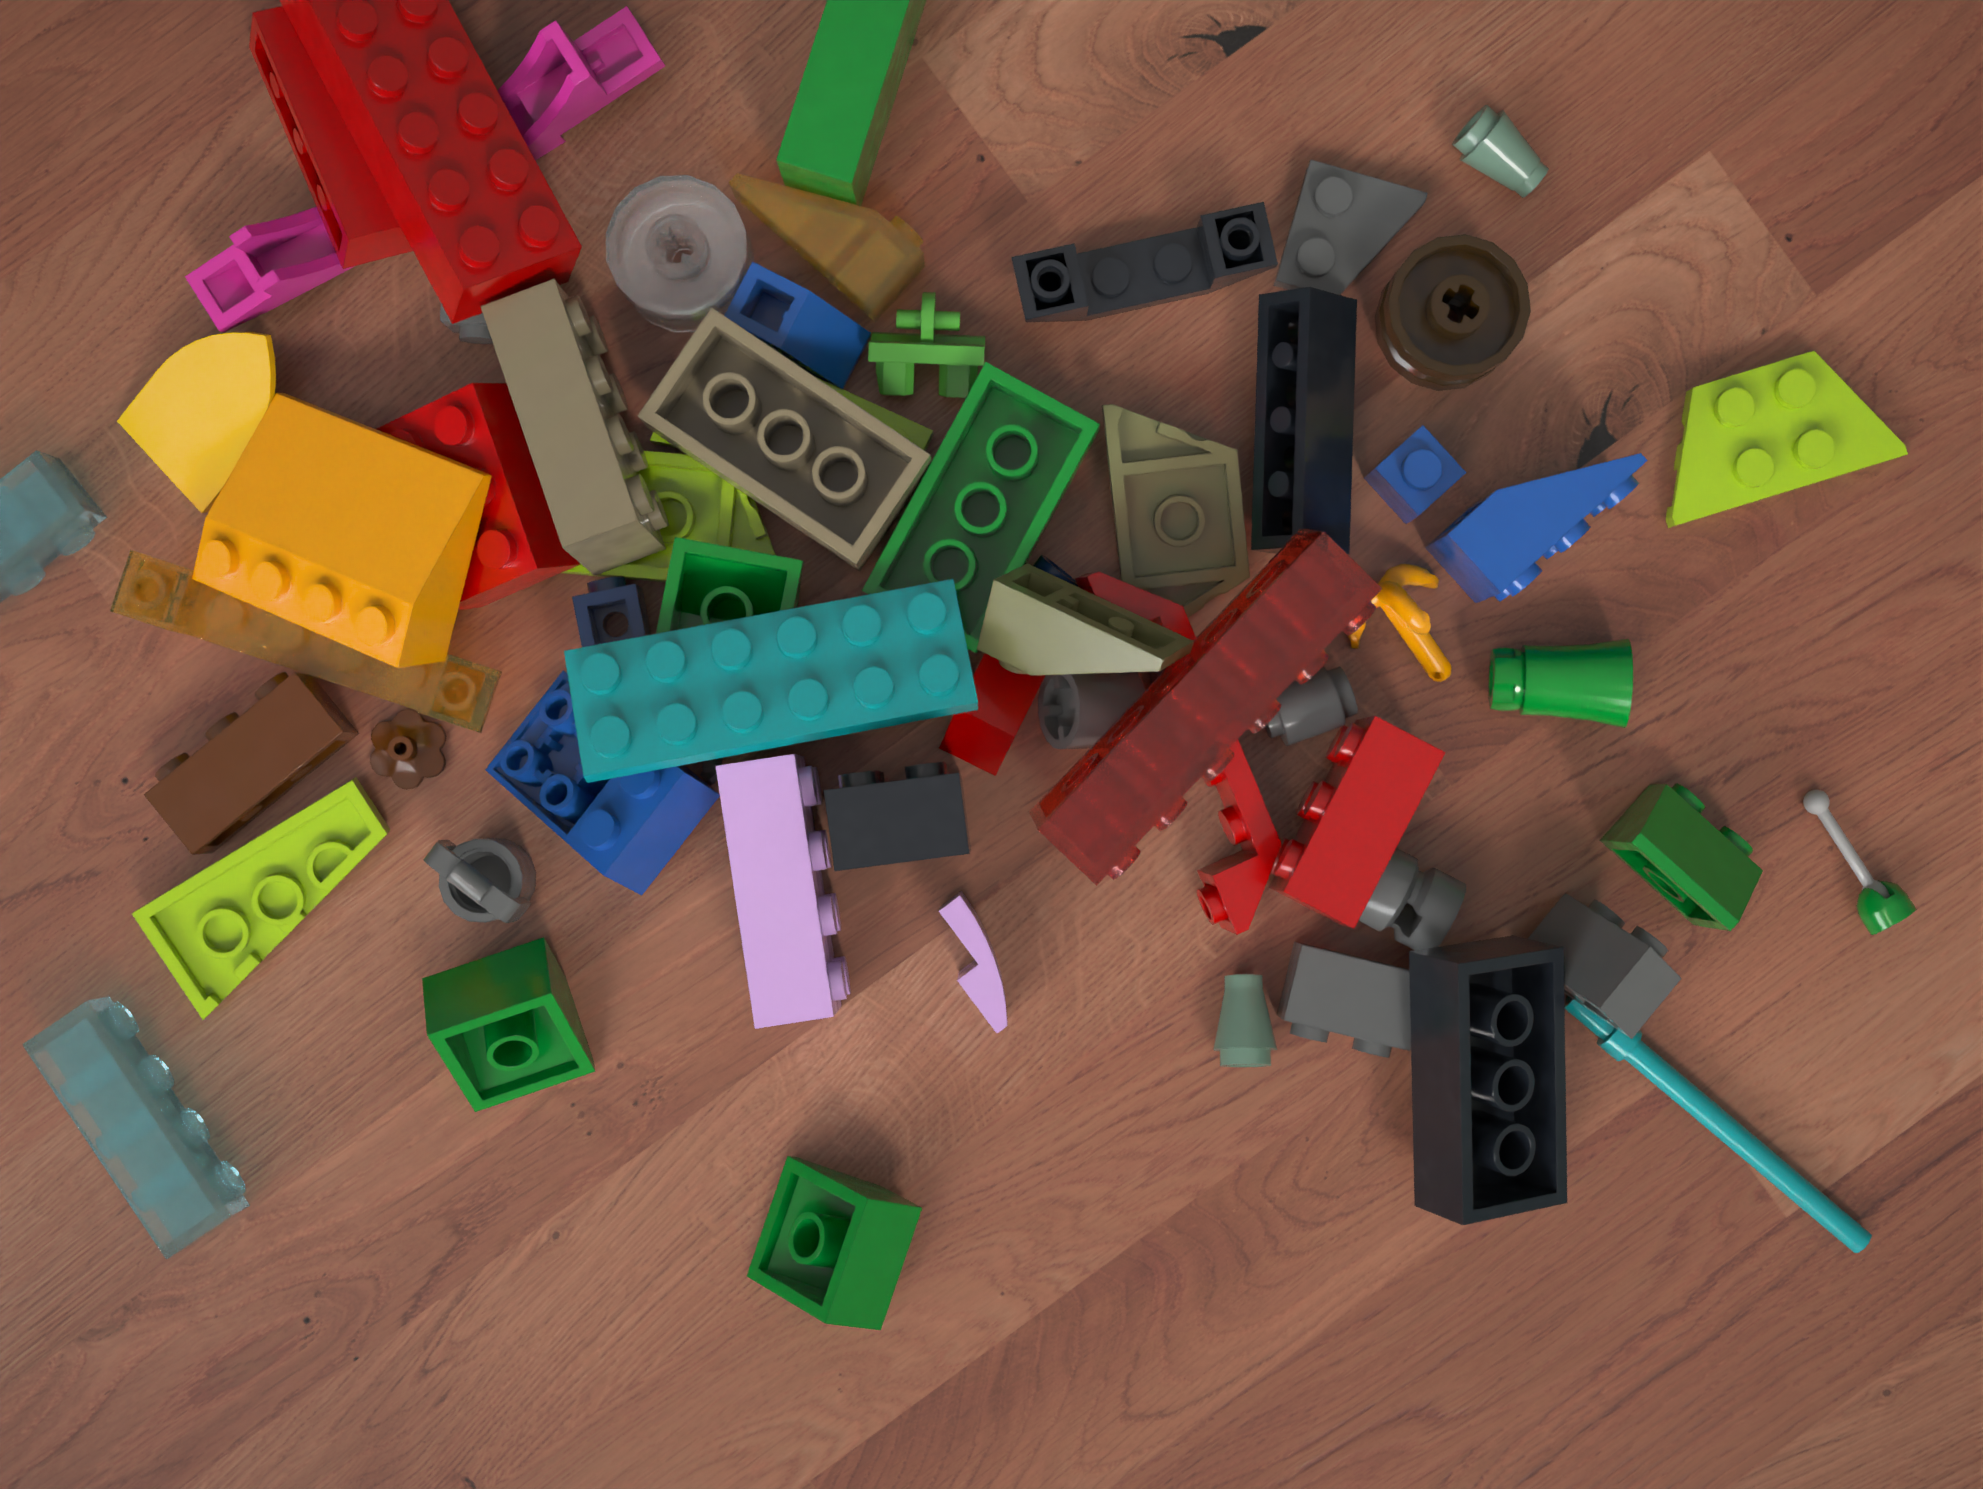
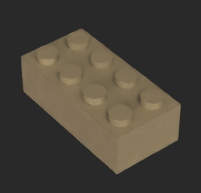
(575, 427)
(785, 439)

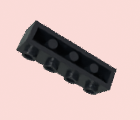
(1303, 417)

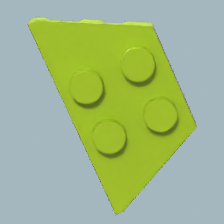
(1771, 436)
(698, 509)

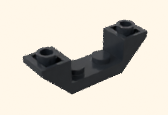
(1145, 272)

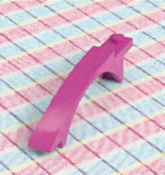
(546, 97)

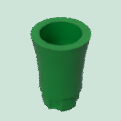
(1564, 681)

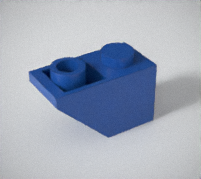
(798, 325)

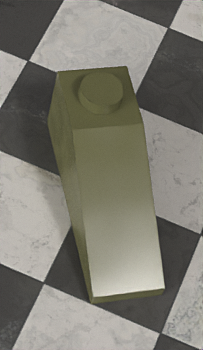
(1058, 629)

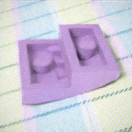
(982, 976)

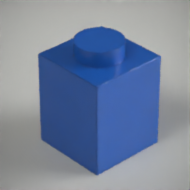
(1415, 475)

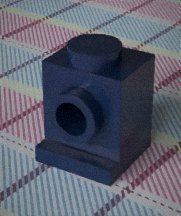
(604, 600)

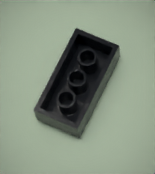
(1488, 1078)

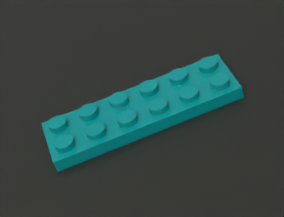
(770, 680)

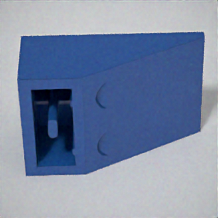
(1503, 535)
(617, 824)

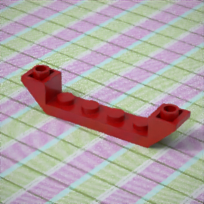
(1237, 881)

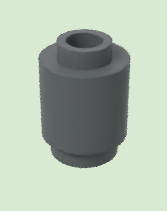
(1313, 707)

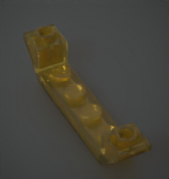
(172, 600)

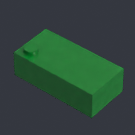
(847, 96)
(986, 494)

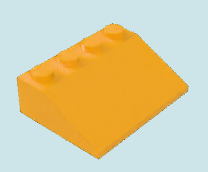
(345, 533)

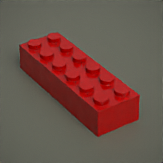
(439, 146)

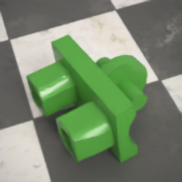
(898, 352)

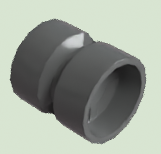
(1414, 902)

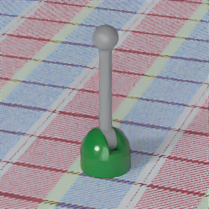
(1879, 902)

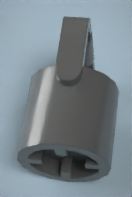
(1082, 707)
(484, 878)

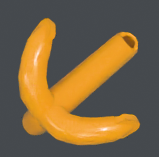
(1409, 618)

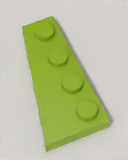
(247, 902)

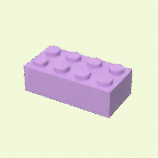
(781, 890)

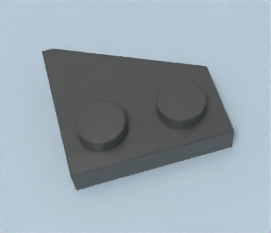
(1341, 226)

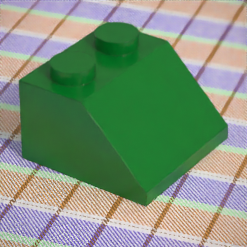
(725, 583)
(1685, 857)
(506, 1025)
(834, 1244)

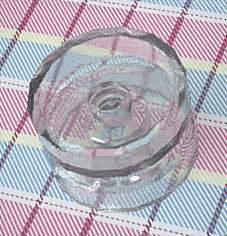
(658, 223)

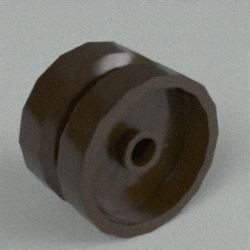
(1482, 290)

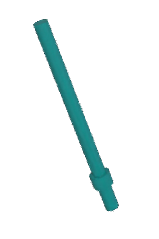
(1724, 1127)

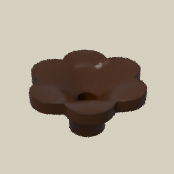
(423, 750)

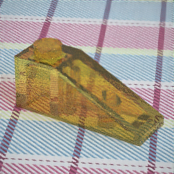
(842, 241)

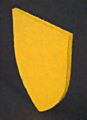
(204, 410)

